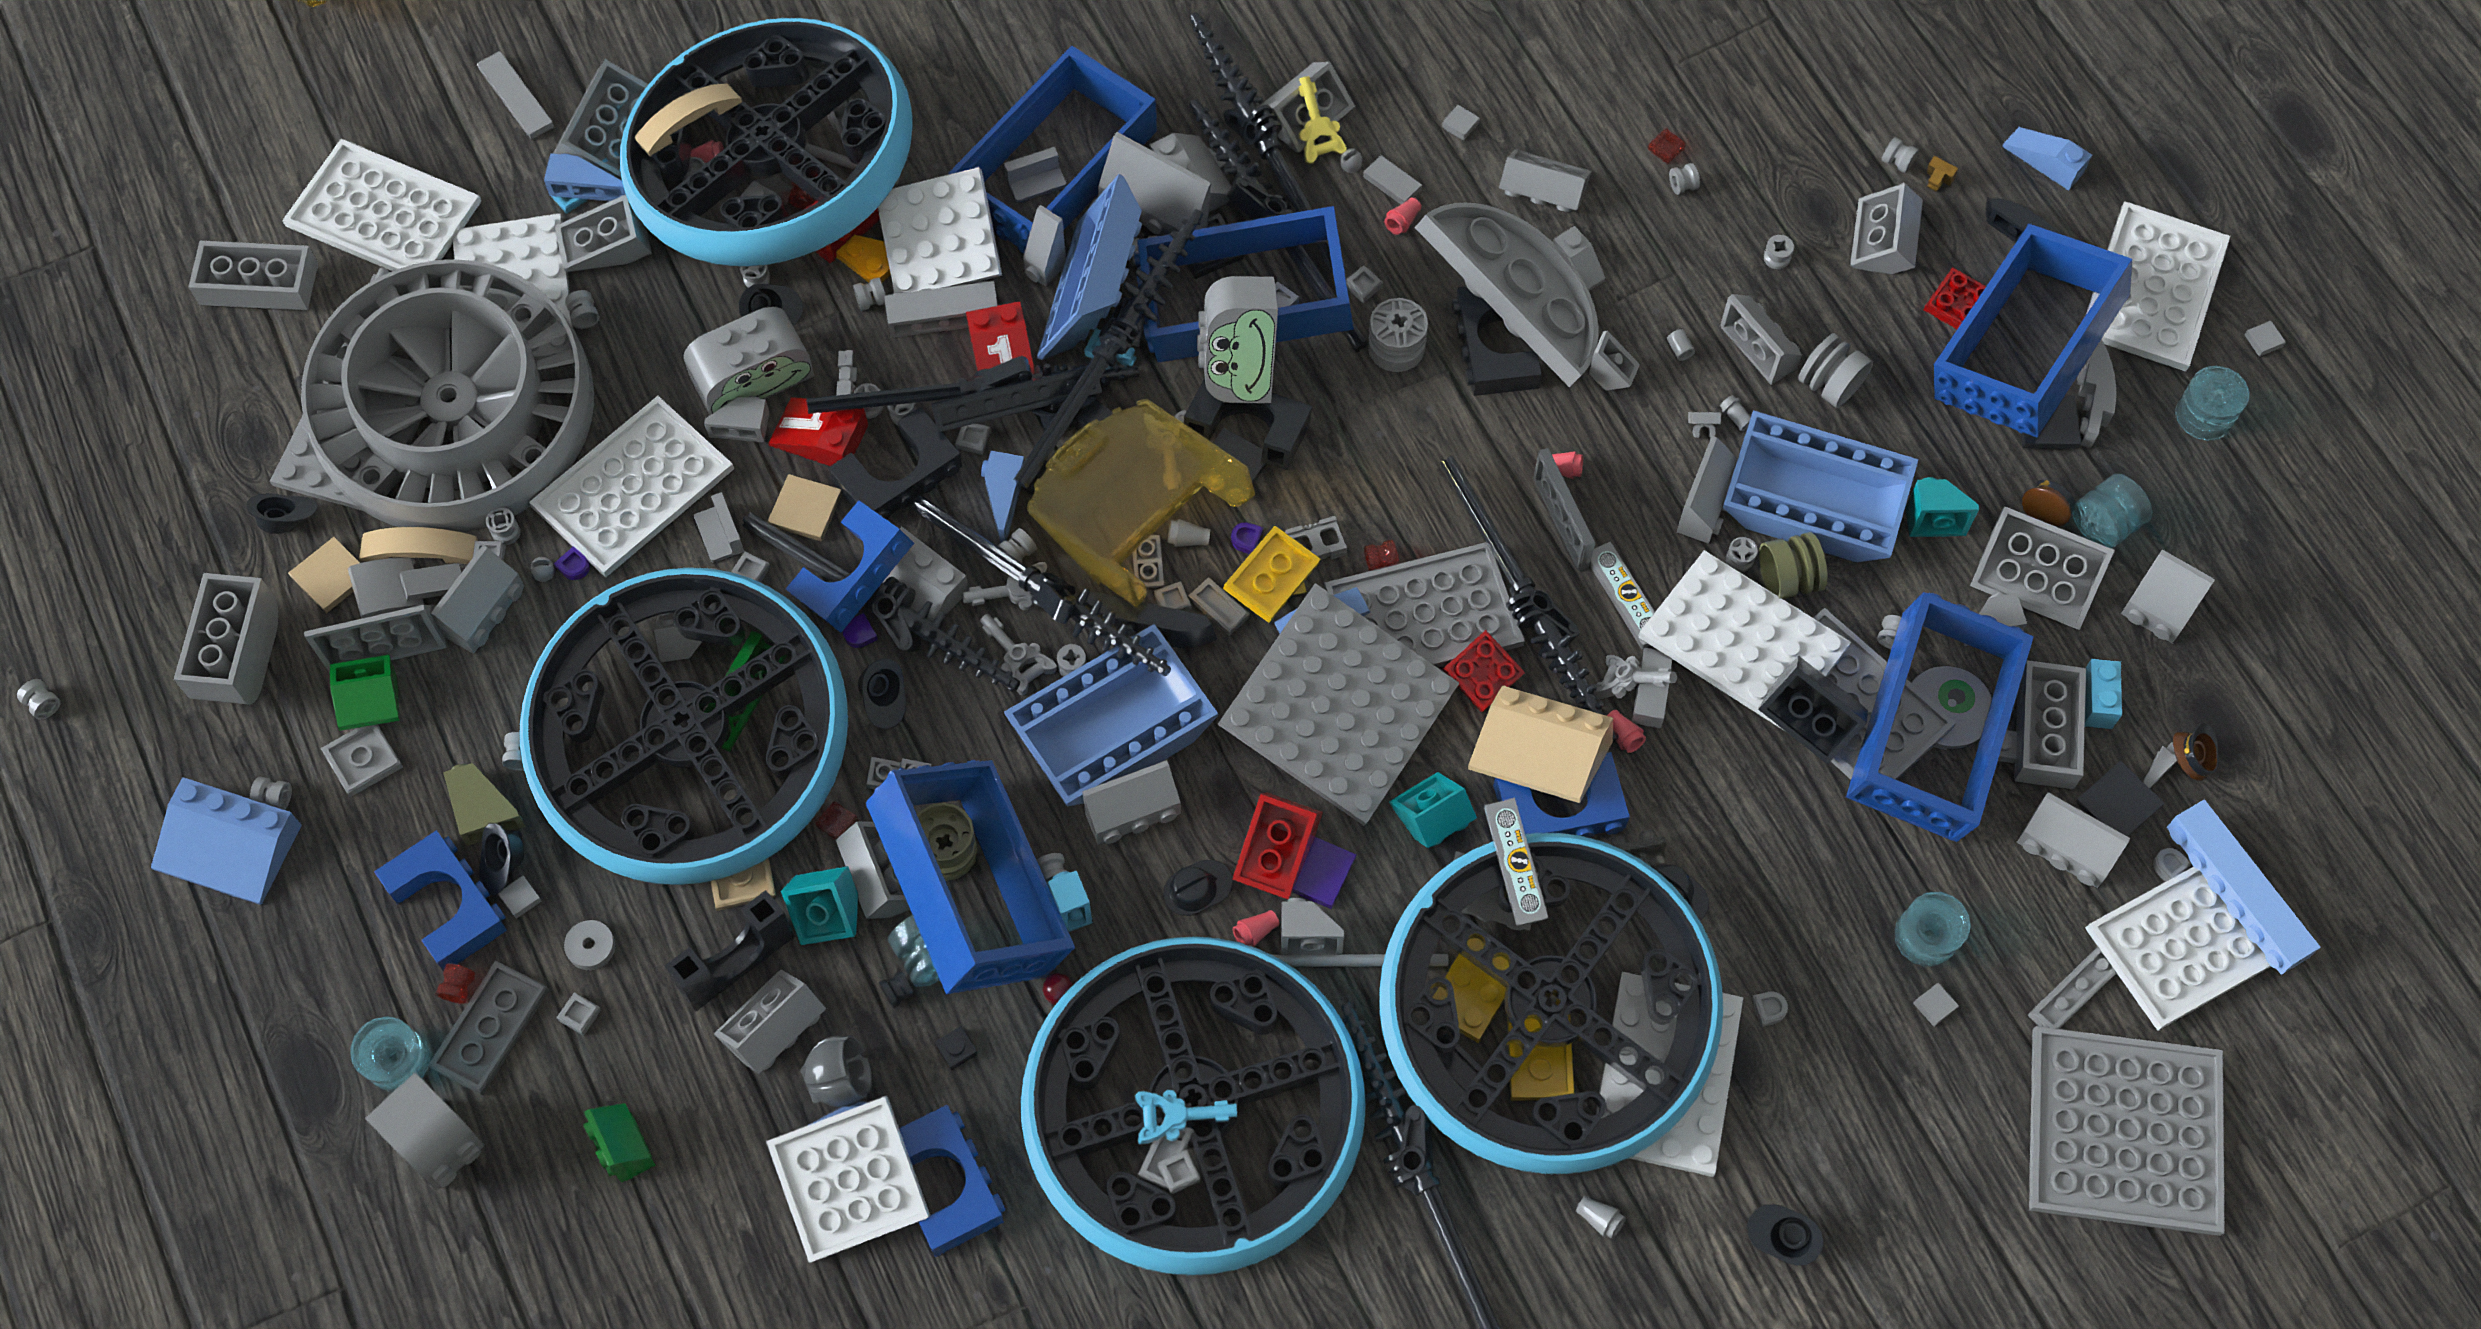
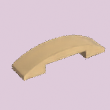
(682, 111)
(417, 543)

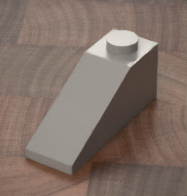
(1045, 247)

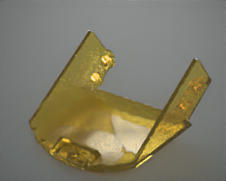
(1123, 482)

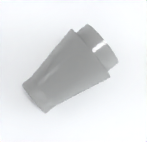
(1187, 534)
(1602, 1217)

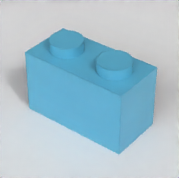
(2103, 693)
(1071, 900)

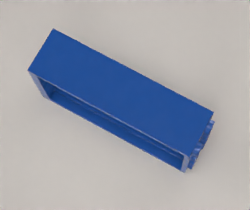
(1069, 72)
(1247, 238)
(2058, 258)
(1904, 800)
(1008, 856)

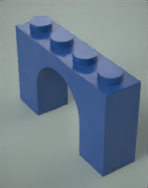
(842, 600)
(1604, 811)
(433, 862)
(976, 1208)

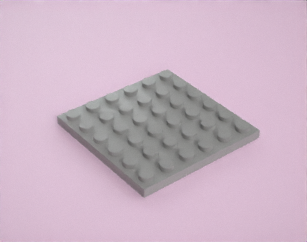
(1339, 704)
(2127, 1131)

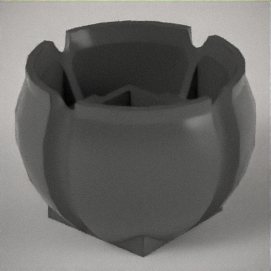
(837, 1072)

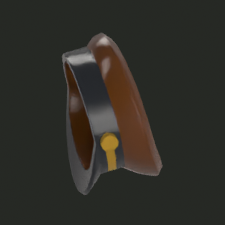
(2049, 503)
(2197, 751)

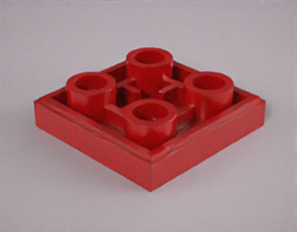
(1954, 298)
(1483, 670)

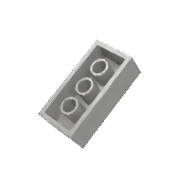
(253, 275)
(2050, 725)

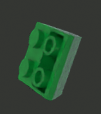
(364, 692)
(620, 1140)

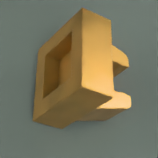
(1940, 173)

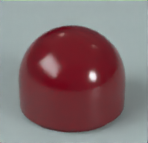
(1055, 987)

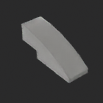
(1651, 699)

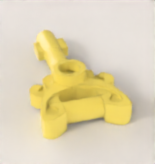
(1318, 126)

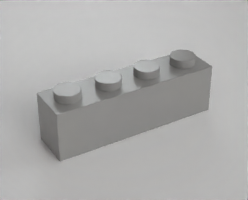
(936, 308)

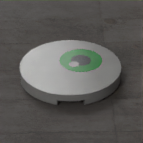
(1961, 698)

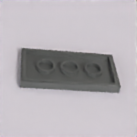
(1563, 510)
(488, 1028)

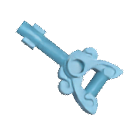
(1175, 1115)

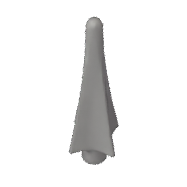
(2162, 763)

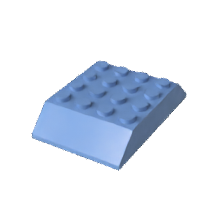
(1093, 268)
(1822, 484)
(1111, 718)

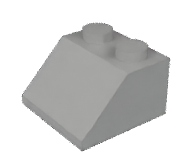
(1308, 930)

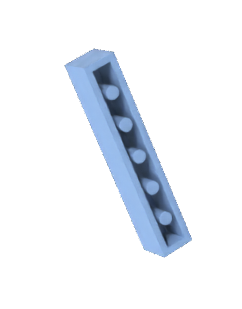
(2242, 887)

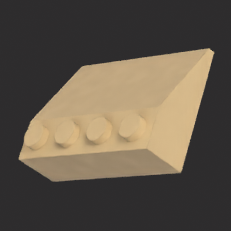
(1542, 744)

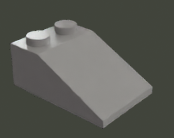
(603, 237)
(2167, 596)

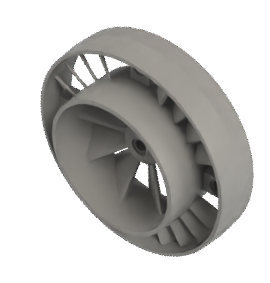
(490, 380)

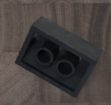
(1814, 710)

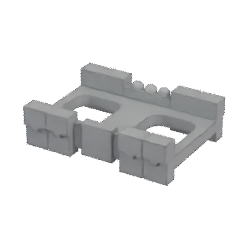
(847, 373)
(1313, 534)

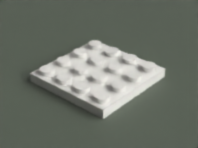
(939, 233)
(848, 1179)

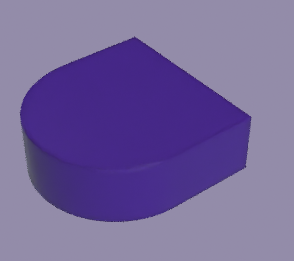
(1246, 537)
(573, 564)
(859, 632)

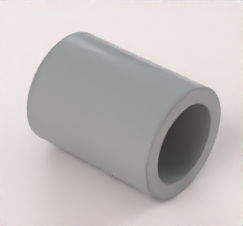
(1681, 345)

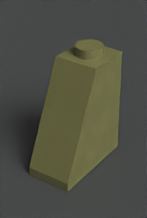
(478, 803)

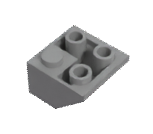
(670, 642)

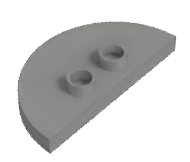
(1521, 280)

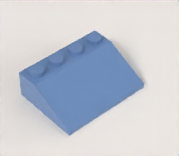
(223, 840)

